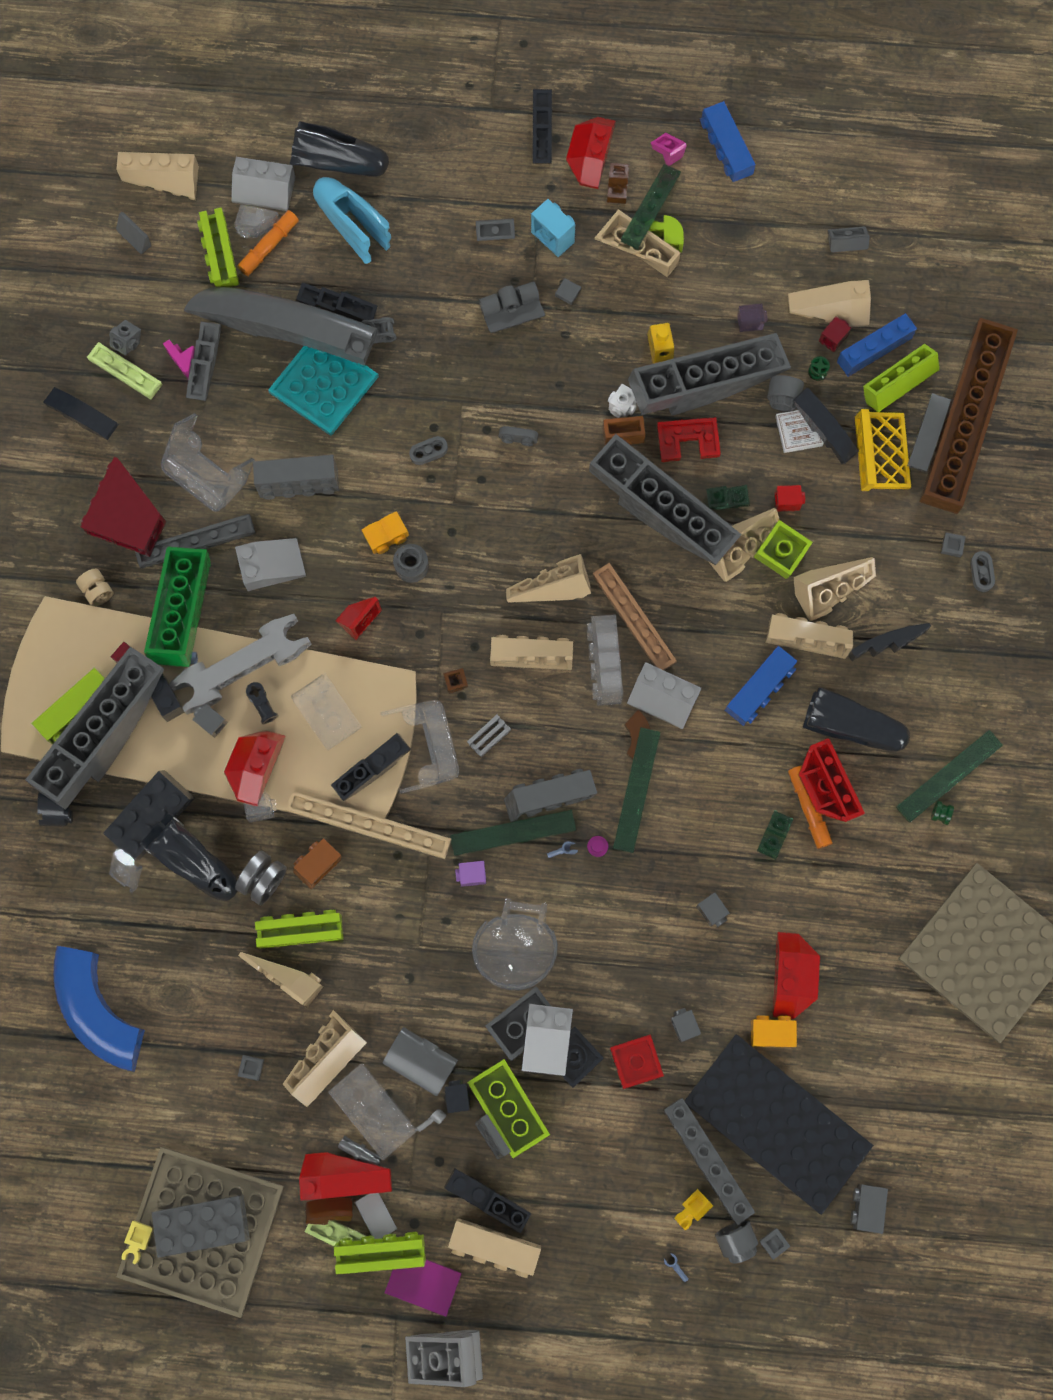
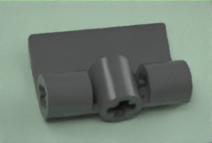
(511, 307)
(420, 1061)

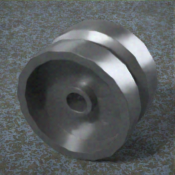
(260, 877)

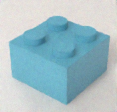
(553, 227)

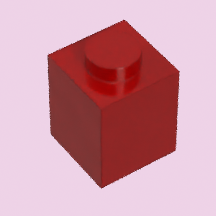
(789, 498)

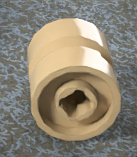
(94, 586)

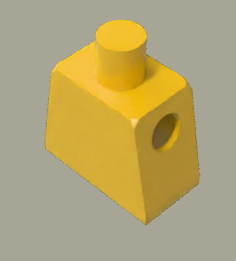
(660, 341)

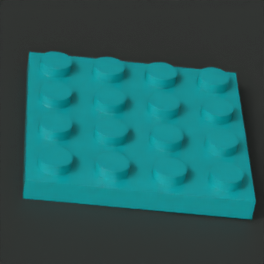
(322, 387)

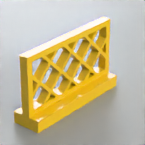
(866, 449)

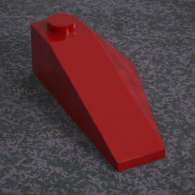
(337, 1176)

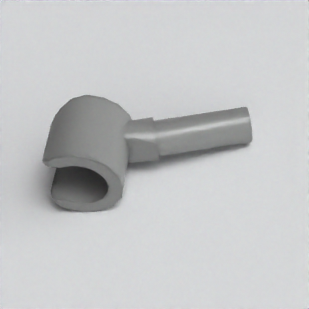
(438, 1116)

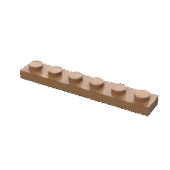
(634, 617)

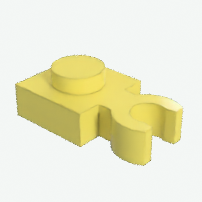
(138, 1238)

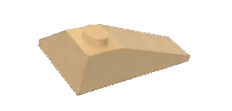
(845, 300)
(753, 535)
(564, 582)
(825, 587)
(294, 982)

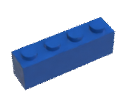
(727, 141)
(876, 345)
(761, 685)

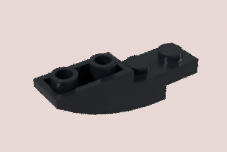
(371, 768)
(487, 1200)

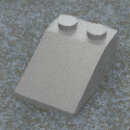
(269, 562)
(547, 1039)

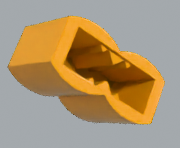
(385, 533)

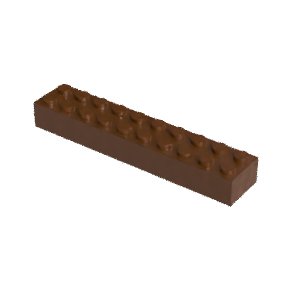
(968, 416)

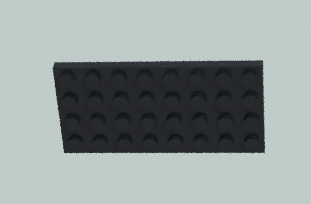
(778, 1124)

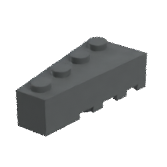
(549, 794)

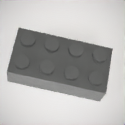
(296, 476)
(200, 1226)

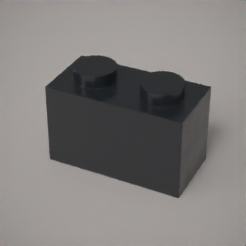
(166, 700)
(457, 1097)

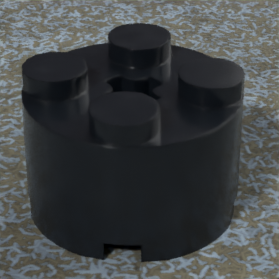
(53, 813)

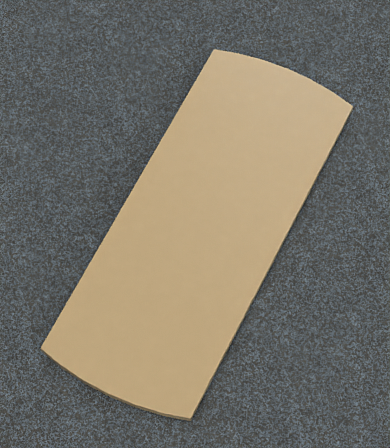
(74, 638)

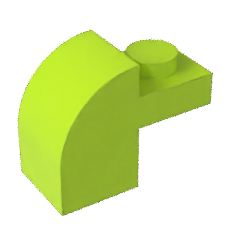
(670, 231)

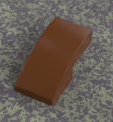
(618, 183)
(327, 1209)

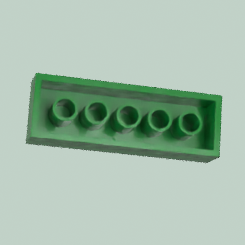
(177, 606)

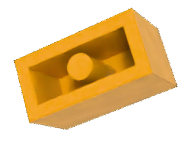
(773, 1032)

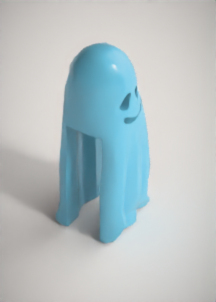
(336, 201)

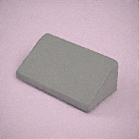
(375, 1215)

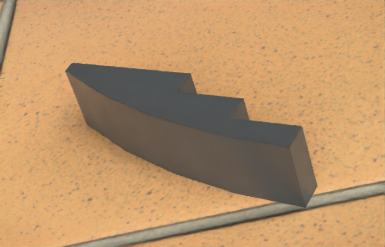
(204, 361)
(929, 432)

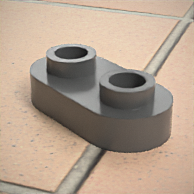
(512, 434)
(428, 450)
(983, 572)

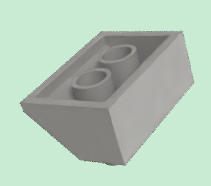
(262, 183)
(664, 695)

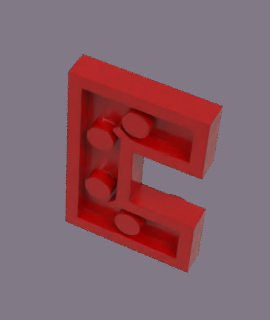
(673, 432)

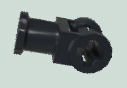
(261, 702)

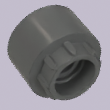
(782, 392)
(416, 572)
(737, 1242)

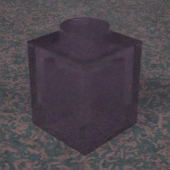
(751, 317)

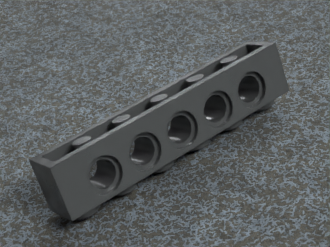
(709, 1161)

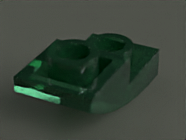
(728, 498)
(775, 835)

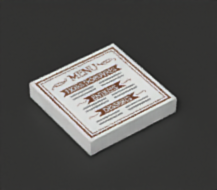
(796, 433)

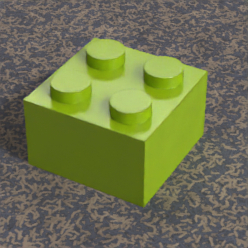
(783, 549)

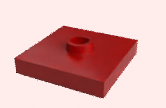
(636, 1061)

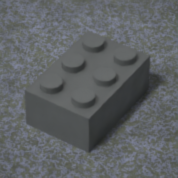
(511, 1025)

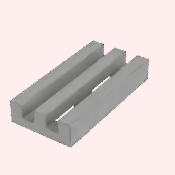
(507, 729)

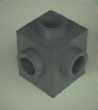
(125, 337)

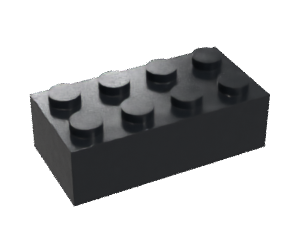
(148, 807)

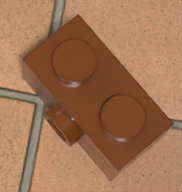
(628, 428)
(316, 863)

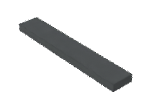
(201, 539)

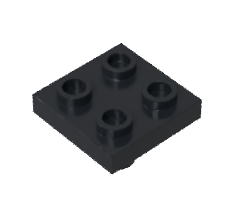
(580, 1059)

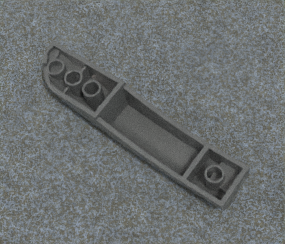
(285, 320)

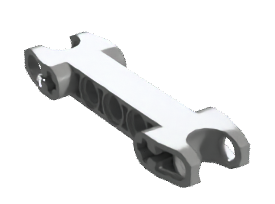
(239, 664)

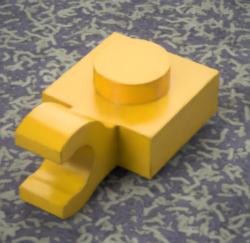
(695, 1207)

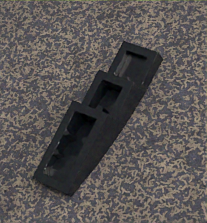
(542, 126)
(340, 304)
(81, 413)
(827, 427)
(894, 639)

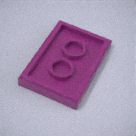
(425, 1286)

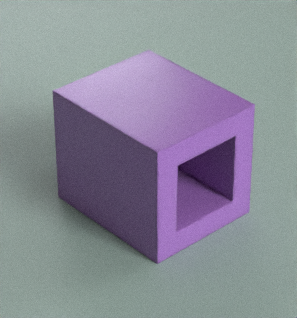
(471, 873)

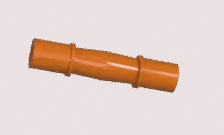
(268, 243)
(817, 825)

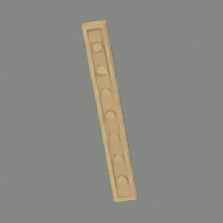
(368, 825)

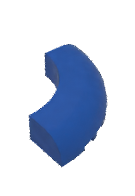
(88, 1012)

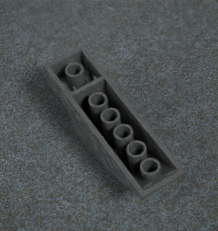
(707, 375)
(662, 501)
(98, 730)

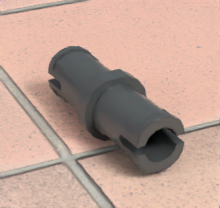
(359, 1151)

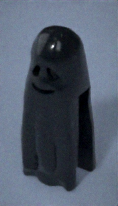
(333, 150)
(848, 720)
(189, 859)

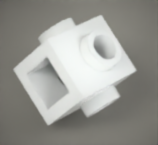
(622, 402)

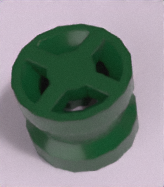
(822, 365)
(942, 812)

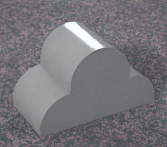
(444, 1358)

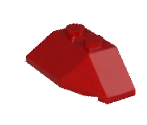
(589, 150)
(252, 764)
(828, 783)
(795, 975)

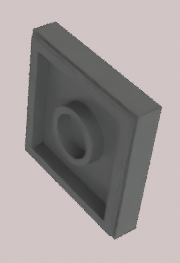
(492, 1137)

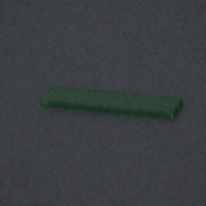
(650, 206)
(949, 776)
(636, 790)
(513, 833)

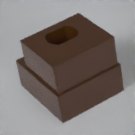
(452, 675)

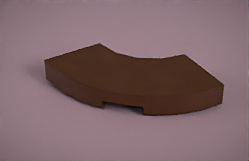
(633, 726)

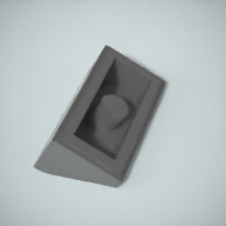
(495, 229)
(132, 233)
(848, 239)

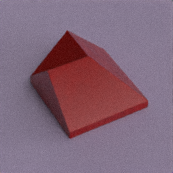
(359, 616)

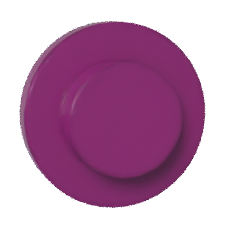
(597, 846)

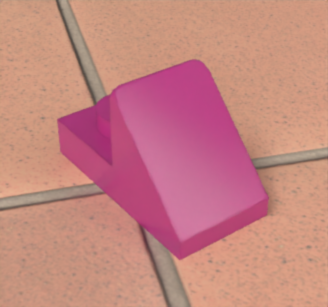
(670, 147)
(181, 358)

